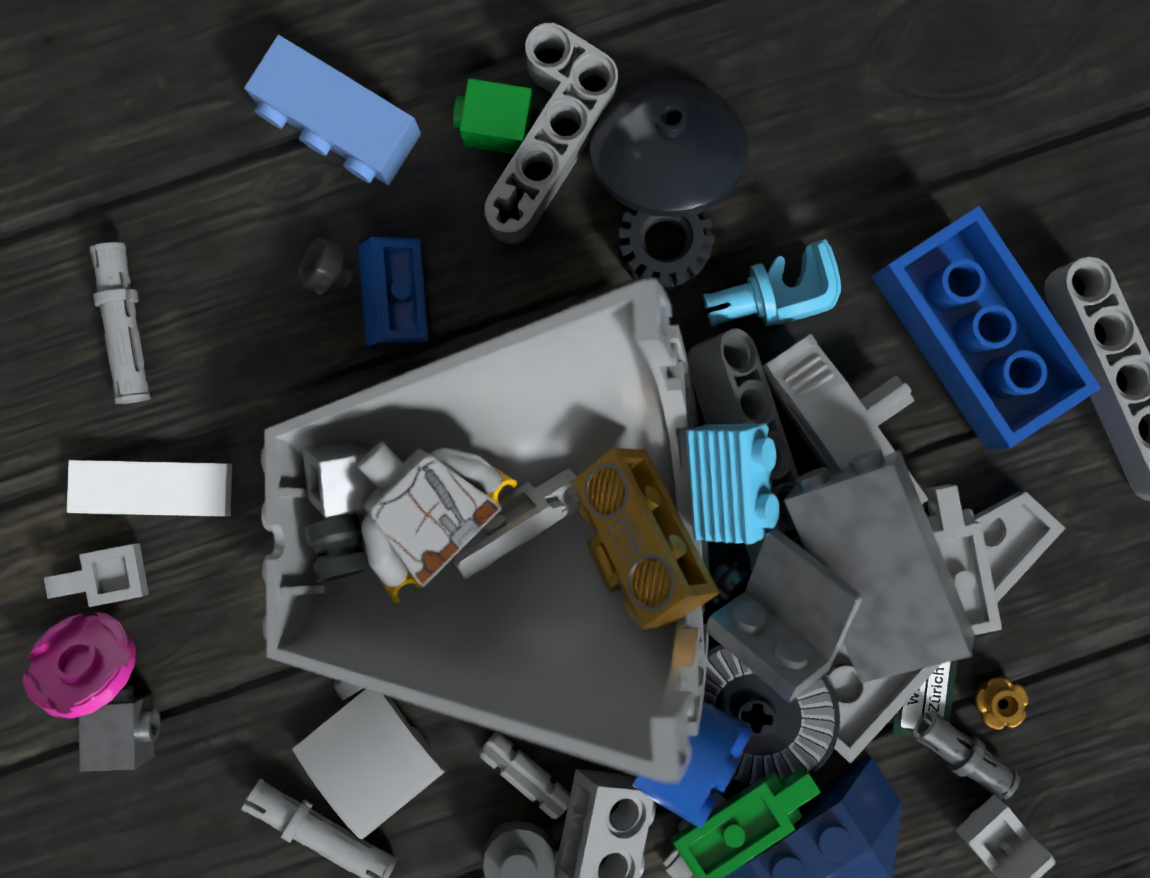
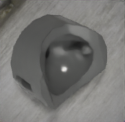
(519, 851)

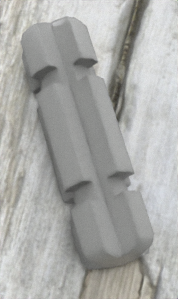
(525, 775)

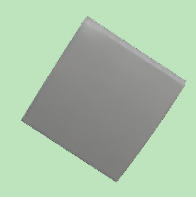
(368, 761)

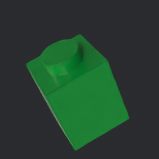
(493, 115)

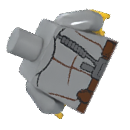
(425, 511)

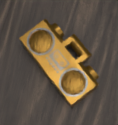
(641, 539)

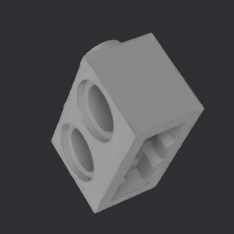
(594, 833)

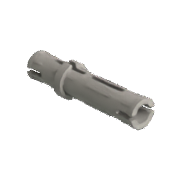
(119, 320)
(320, 834)

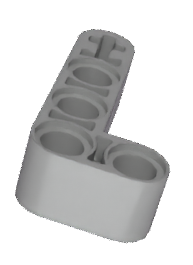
(542, 143)

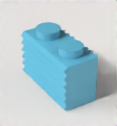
(731, 482)

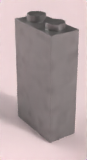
(880, 542)

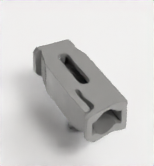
(827, 409)

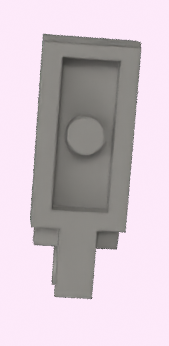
(521, 519)
(965, 556)

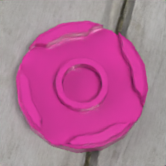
(79, 665)

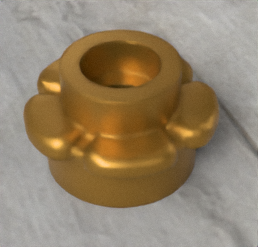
(991, 693)

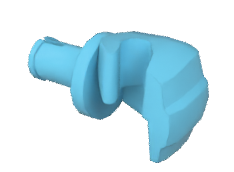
(775, 302)

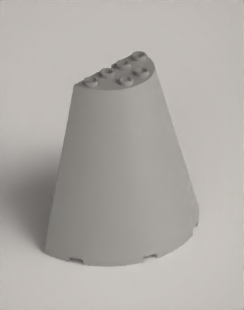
(537, 633)

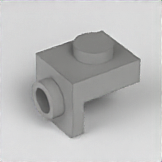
(1004, 842)

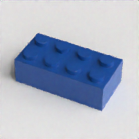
(986, 331)

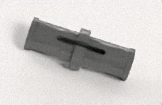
(966, 755)

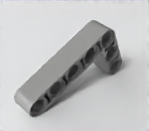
(1121, 351)

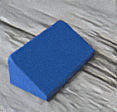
(393, 291)

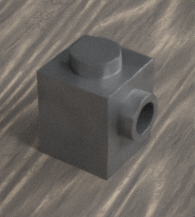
(119, 733)

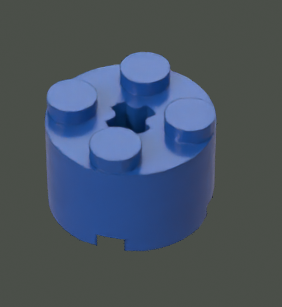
(707, 770)

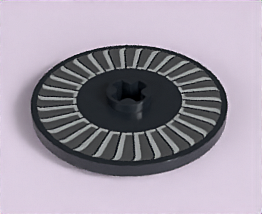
(791, 733)

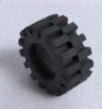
(670, 271)

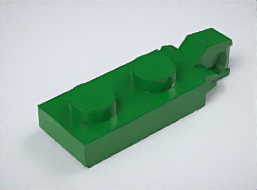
(745, 824)

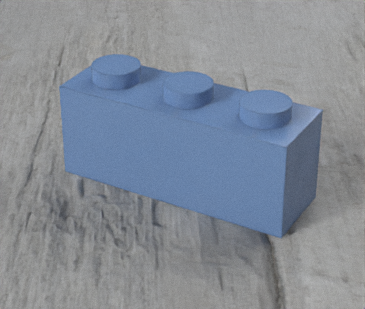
(332, 112)

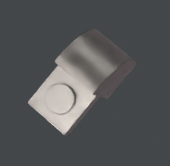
(335, 481)

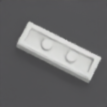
(149, 488)

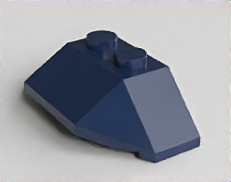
(842, 833)

